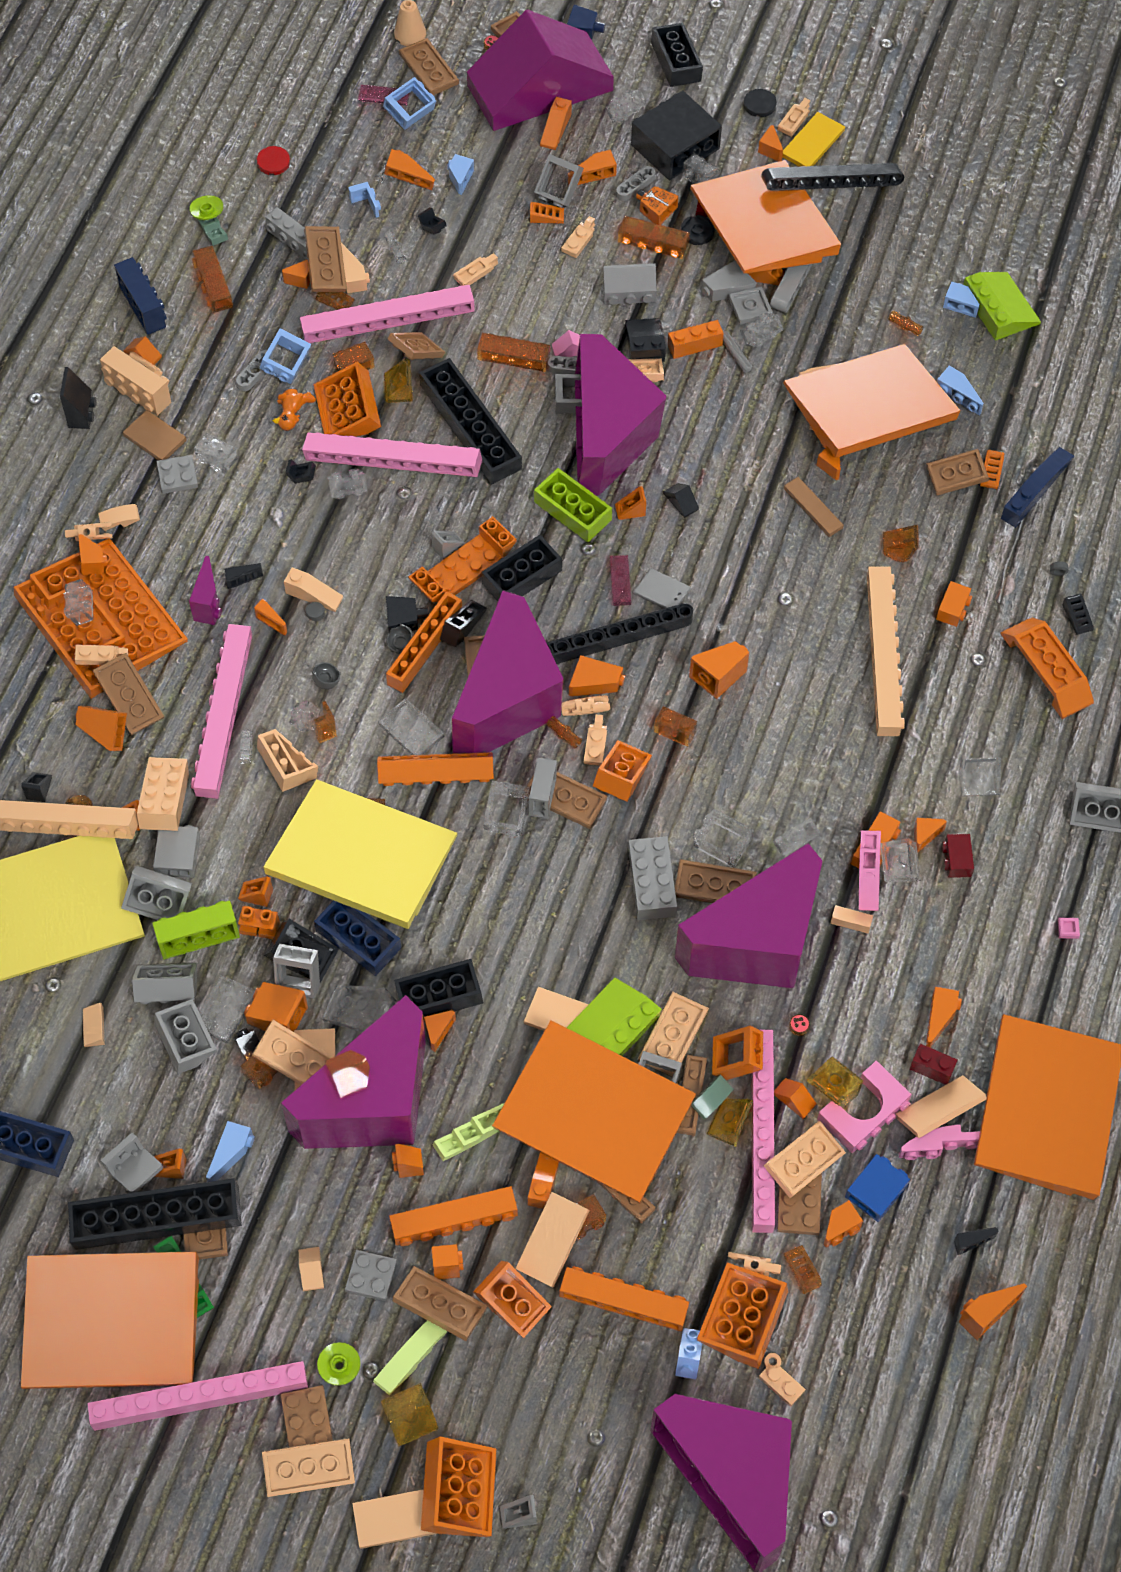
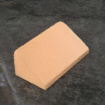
(851, 919)
(93, 1025)

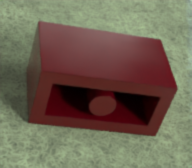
(958, 855)
(933, 1064)

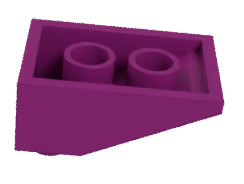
(204, 598)

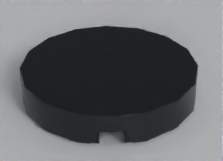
(760, 102)
(700, 229)

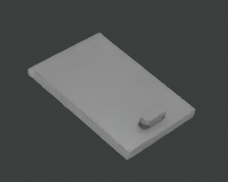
(661, 589)

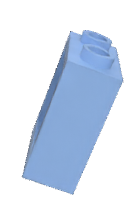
(399, 113)
(291, 343)

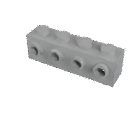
(287, 231)

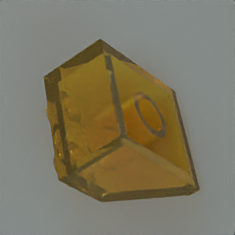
(836, 1082)
(409, 1414)

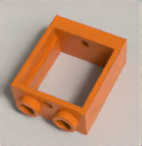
(752, 1059)

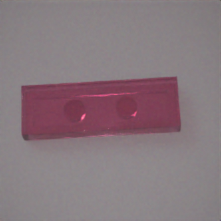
(377, 94)
(620, 580)

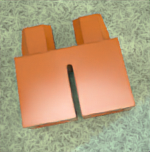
(257, 919)

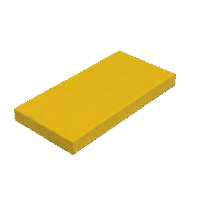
(813, 140)

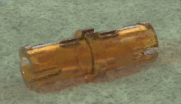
(905, 323)
(564, 732)

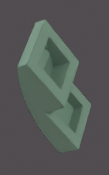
(213, 231)
(712, 1096)

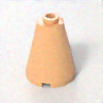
(409, 24)

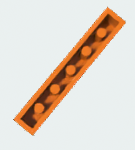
(422, 643)
(435, 767)
(453, 1216)
(624, 1298)

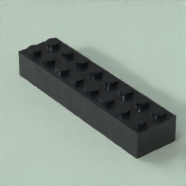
(470, 420)
(154, 1214)

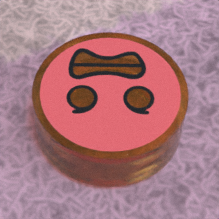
(489, 41)
(799, 1024)

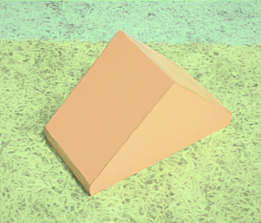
(311, 1269)

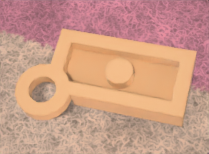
(780, 1381)

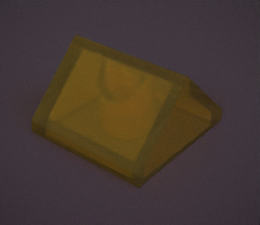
(399, 383)
(730, 1120)

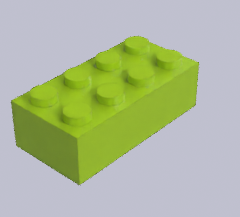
(573, 505)
(196, 929)

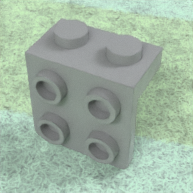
(131, 1164)

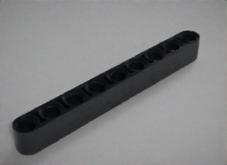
(832, 176)
(622, 629)

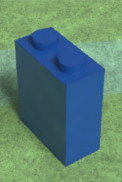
(877, 1187)

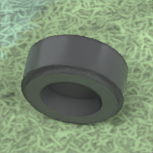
(1059, 568)
(315, 611)

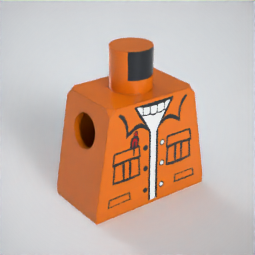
(657, 204)

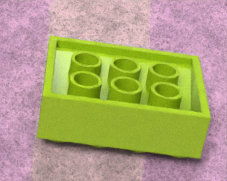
(1001, 304)
(616, 1017)

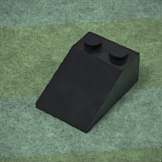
(645, 339)
(77, 401)
(296, 935)

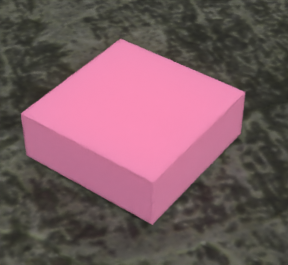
(1068, 928)

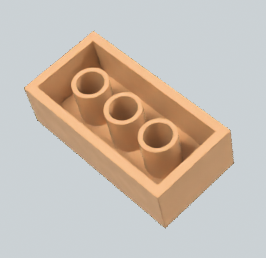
(135, 381)
(163, 794)

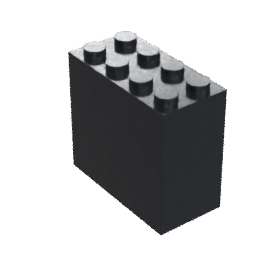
(674, 133)

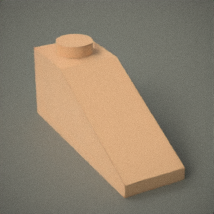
(354, 272)
(311, 589)

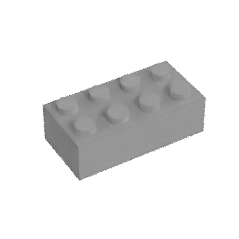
(652, 878)

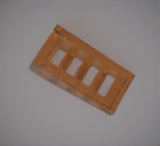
(327, 300)
(808, 1281)

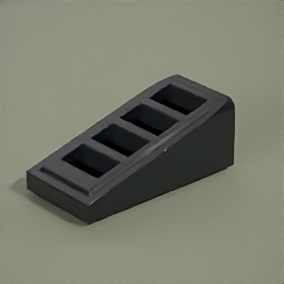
(242, 574)
(1074, 603)
(973, 1239)

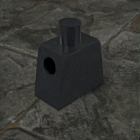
(404, 611)

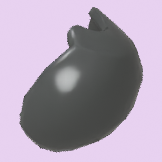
(399, 638)
(325, 675)

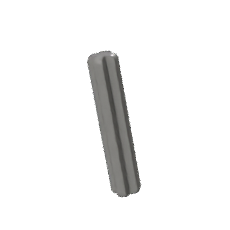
(736, 352)

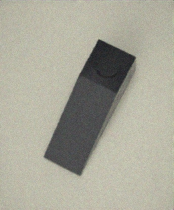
(462, 623)

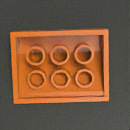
(347, 402)
(743, 1314)
(458, 1488)

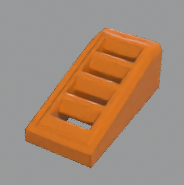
(537, 209)
(993, 458)
(267, 615)

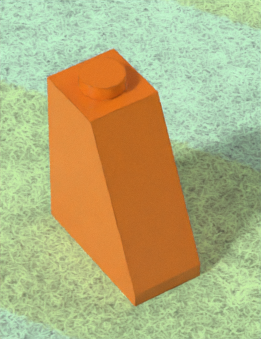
(595, 677)
(103, 726)

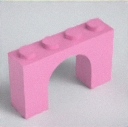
(855, 1132)

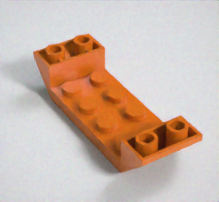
(466, 563)
(1052, 665)

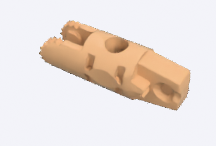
(94, 531)
(585, 706)
(764, 1264)

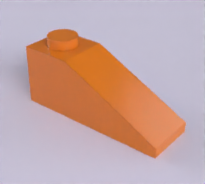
(556, 123)
(596, 167)
(406, 169)
(942, 1011)
(542, 1181)

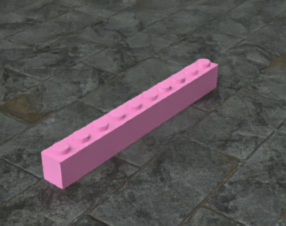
(387, 314)
(392, 454)
(222, 712)
(763, 1140)
(197, 1396)

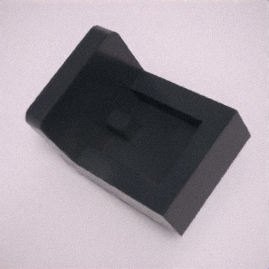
(430, 222)
(300, 472)
(247, 1042)

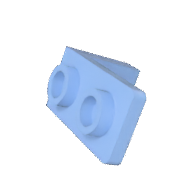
(363, 191)
(689, 1354)

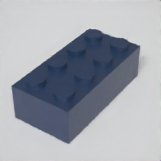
(140, 295)
(358, 936)
(33, 1144)

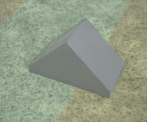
(446, 542)
(519, 1513)

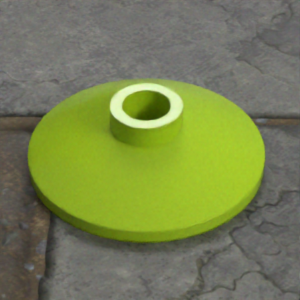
(206, 207)
(335, 1354)

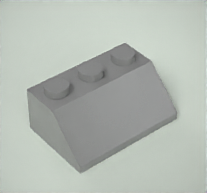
(629, 284)
(1096, 807)
(155, 894)
(165, 983)
(184, 1035)

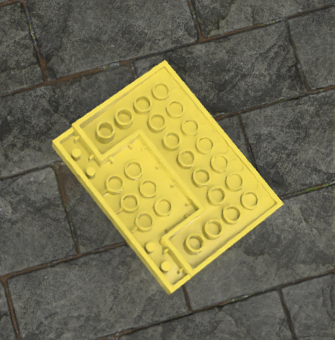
(361, 853)
(62, 904)

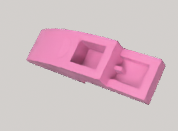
(869, 870)
(933, 1142)

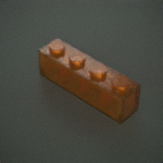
(653, 237)
(212, 279)
(513, 352)

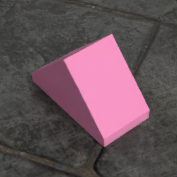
(566, 345)

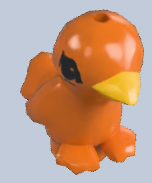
(291, 403)

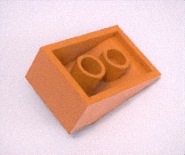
(621, 770)
(512, 1298)
(987, 1309)

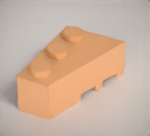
(285, 762)

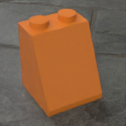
(719, 667)
(278, 1004)

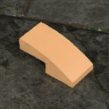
(119, 515)

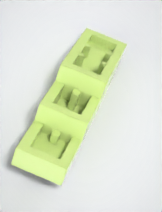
(468, 1134)
(409, 1357)

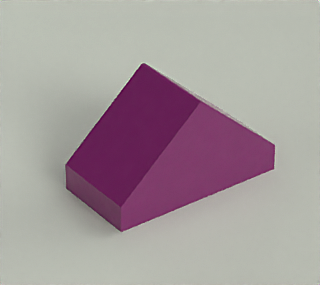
(534, 66)
(617, 413)
(510, 683)
(756, 928)
(381, 1112)
(735, 1466)

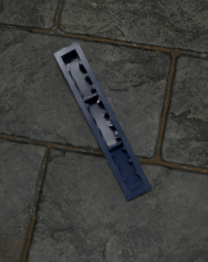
(1035, 487)

